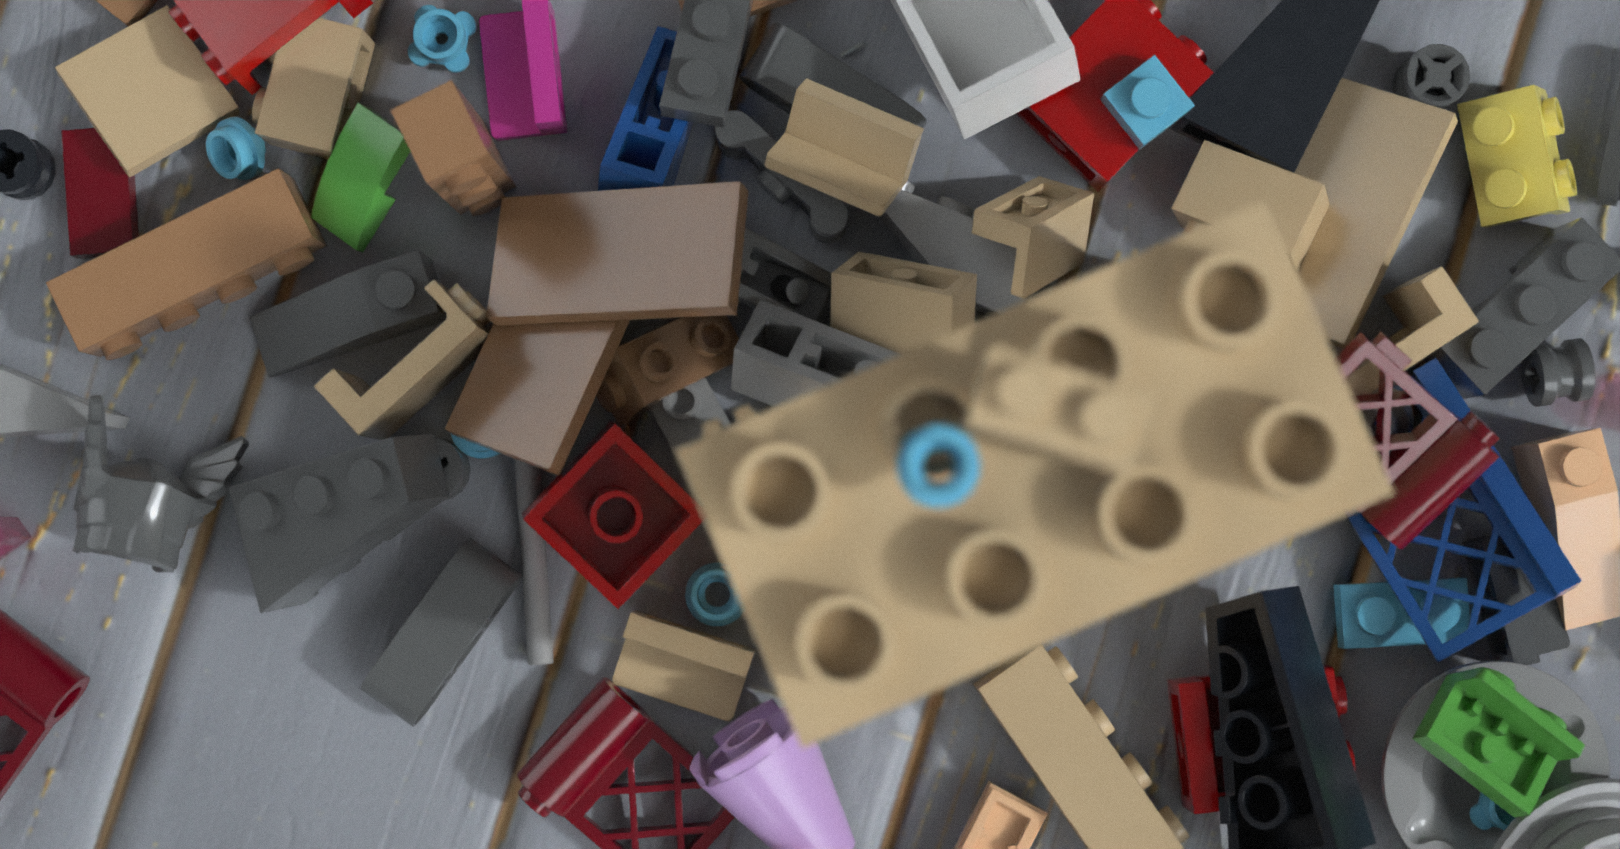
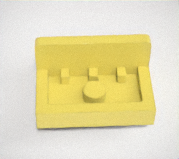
(1516, 155)

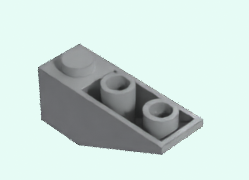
(943, 238)

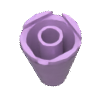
(774, 782)

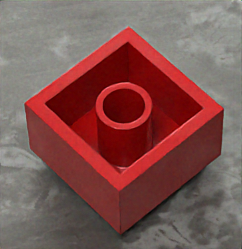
(614, 515)

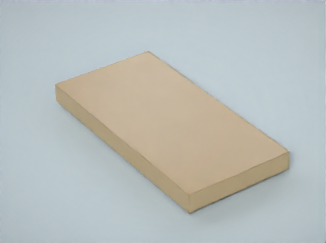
(1375, 165)

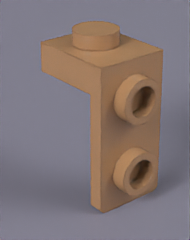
(665, 363)

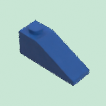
(645, 145)

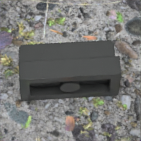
(1532, 633)

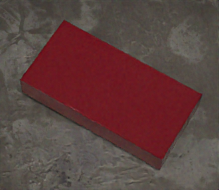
(98, 196)

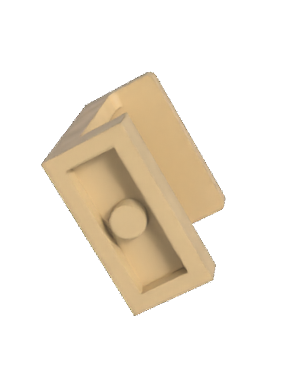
(1430, 317)
(419, 376)

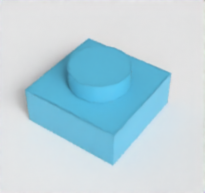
(1147, 102)

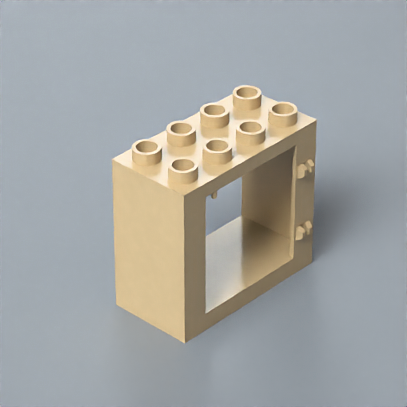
(891, 599)

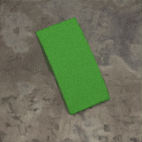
(356, 177)

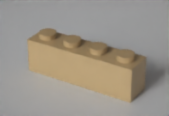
(1073, 757)

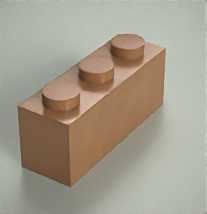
(454, 149)

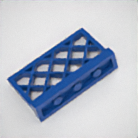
(1512, 520)

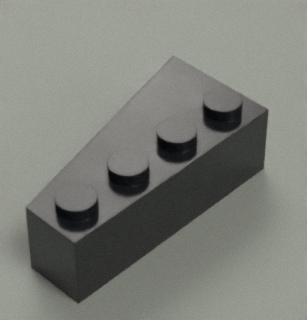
(1280, 730)

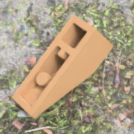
(1578, 501)

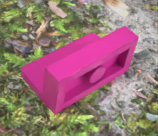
(523, 72)

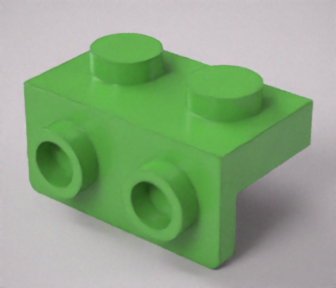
(1495, 738)

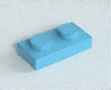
(1373, 617)

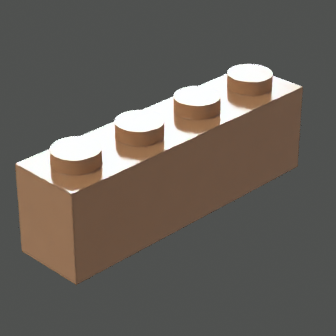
(187, 265)

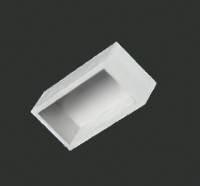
(990, 55)

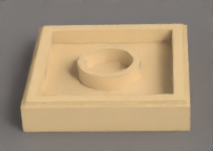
(147, 91)

